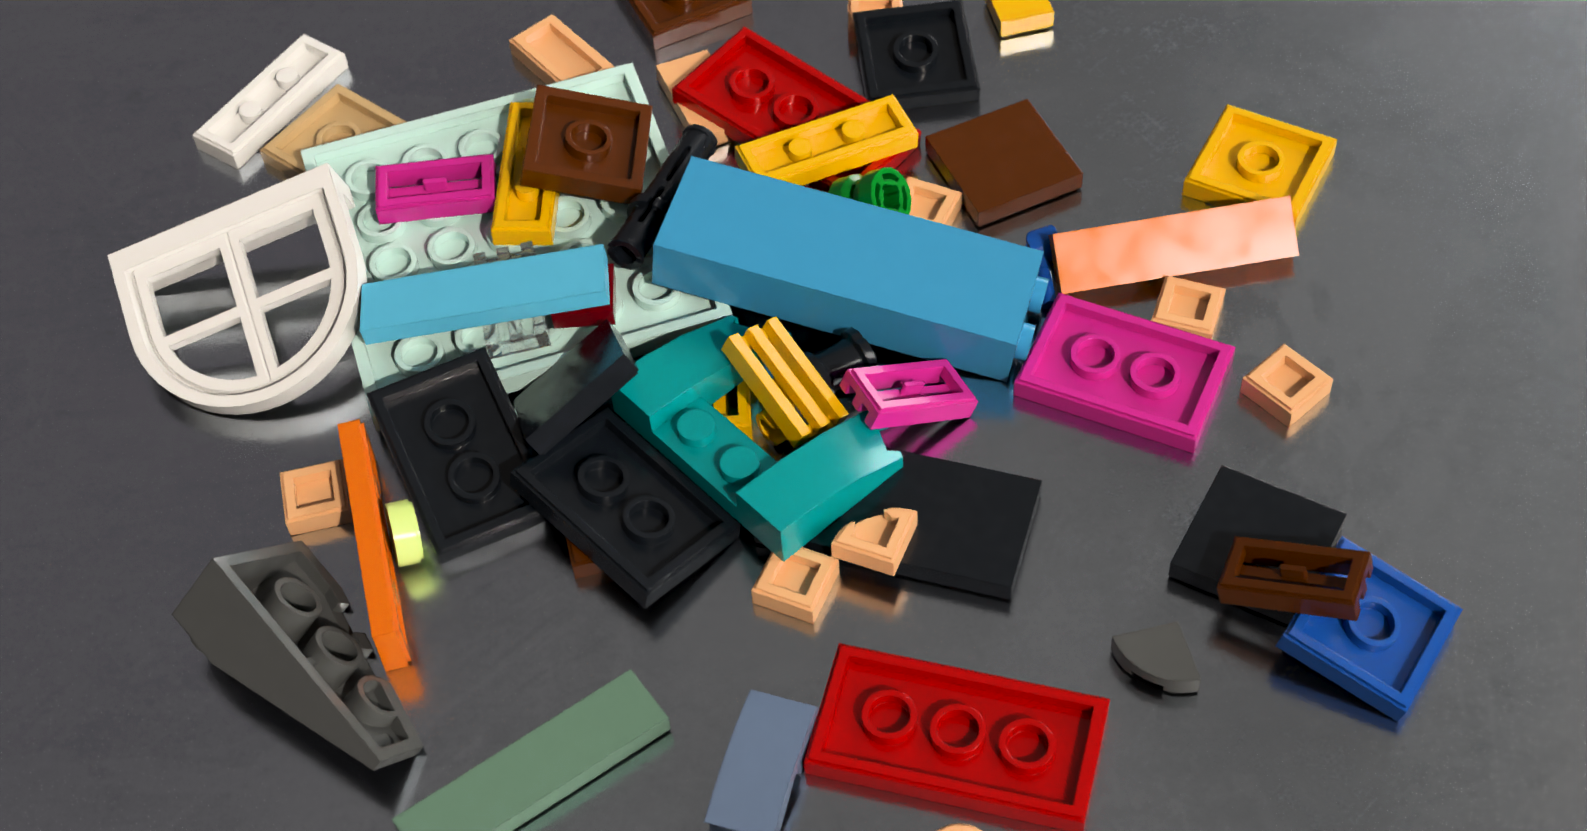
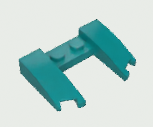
(774, 500)

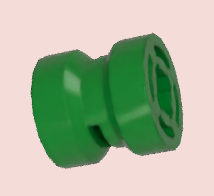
(877, 187)

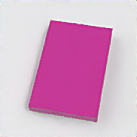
(1125, 372)

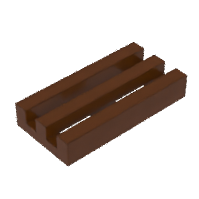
(1291, 586)

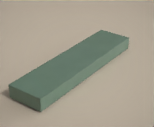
(544, 763)

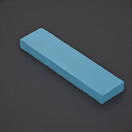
(484, 294)

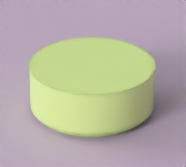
(404, 532)

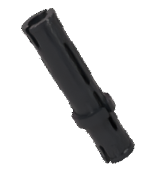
(649, 208)

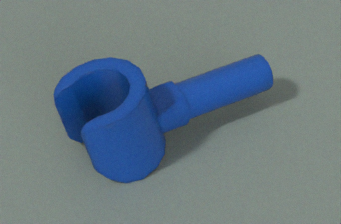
(1039, 240)

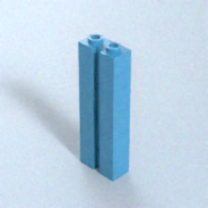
(849, 266)

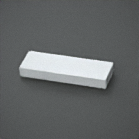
(270, 101)

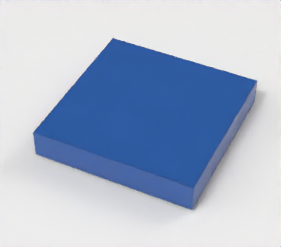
(1386, 649)

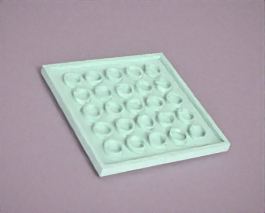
(644, 311)

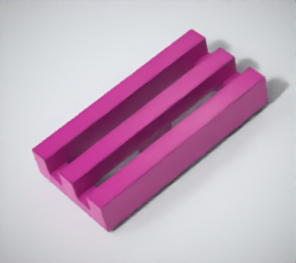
(436, 195)
(912, 402)

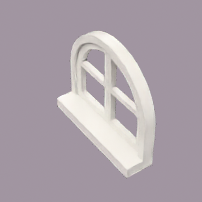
(226, 238)

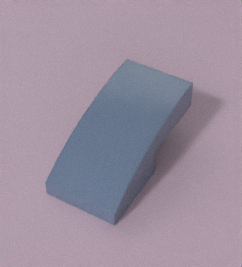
(761, 763)

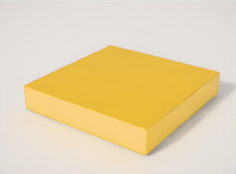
(1258, 160)

